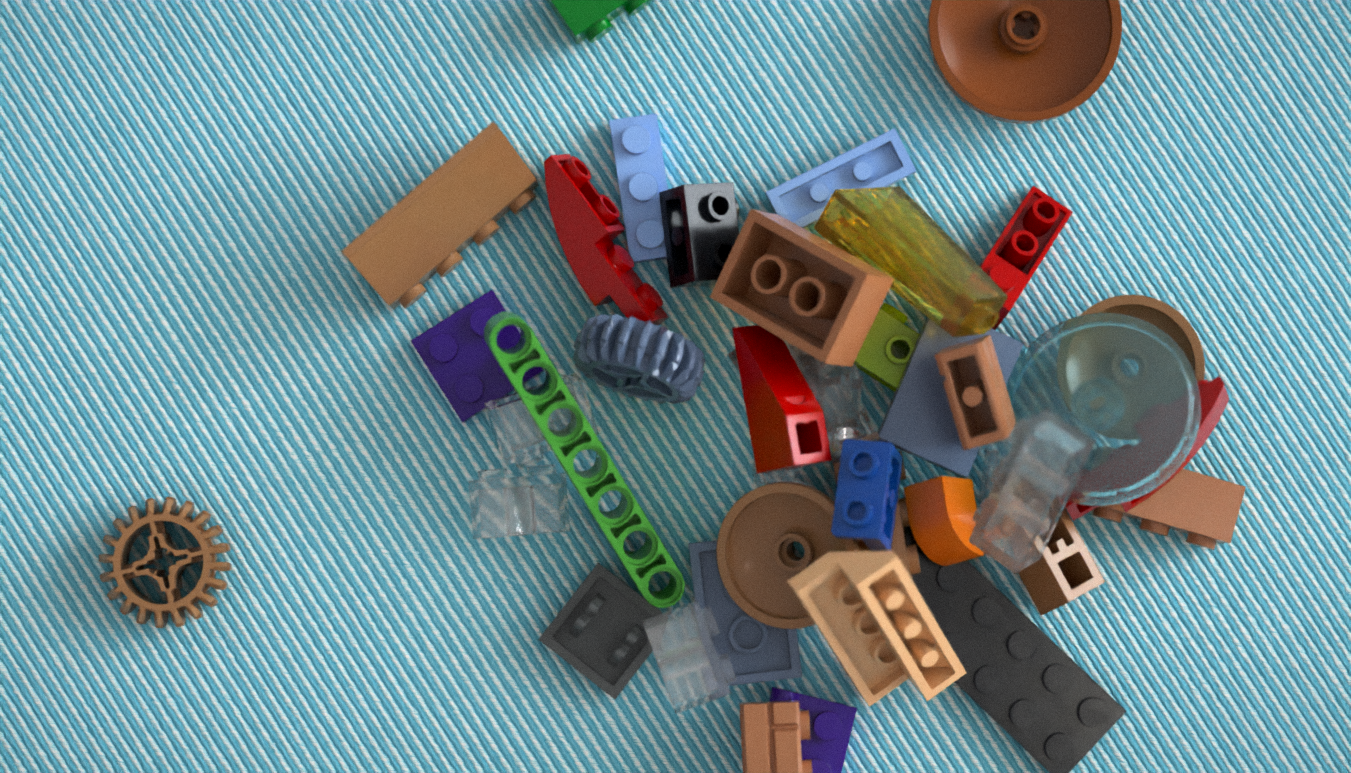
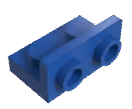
(867, 493)

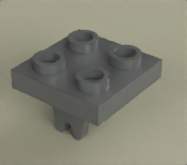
(602, 631)

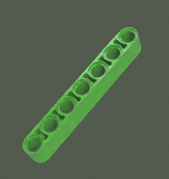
(601, 476)

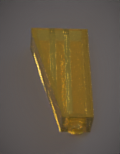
(927, 266)

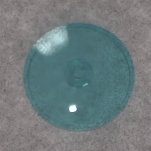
(1122, 389)

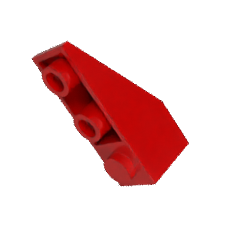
(1024, 245)
(780, 407)

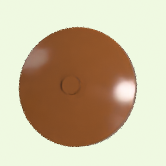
(1024, 55)

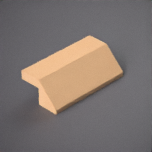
(876, 623)

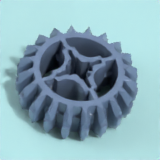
(639, 358)

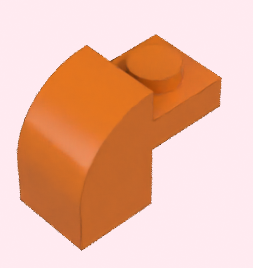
(942, 518)

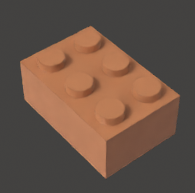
(801, 288)

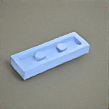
(869, 165)
(640, 180)

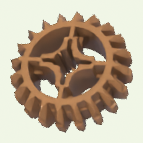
(158, 540)

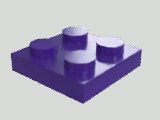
(463, 362)

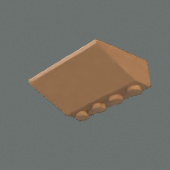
(443, 218)

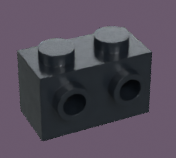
(698, 231)

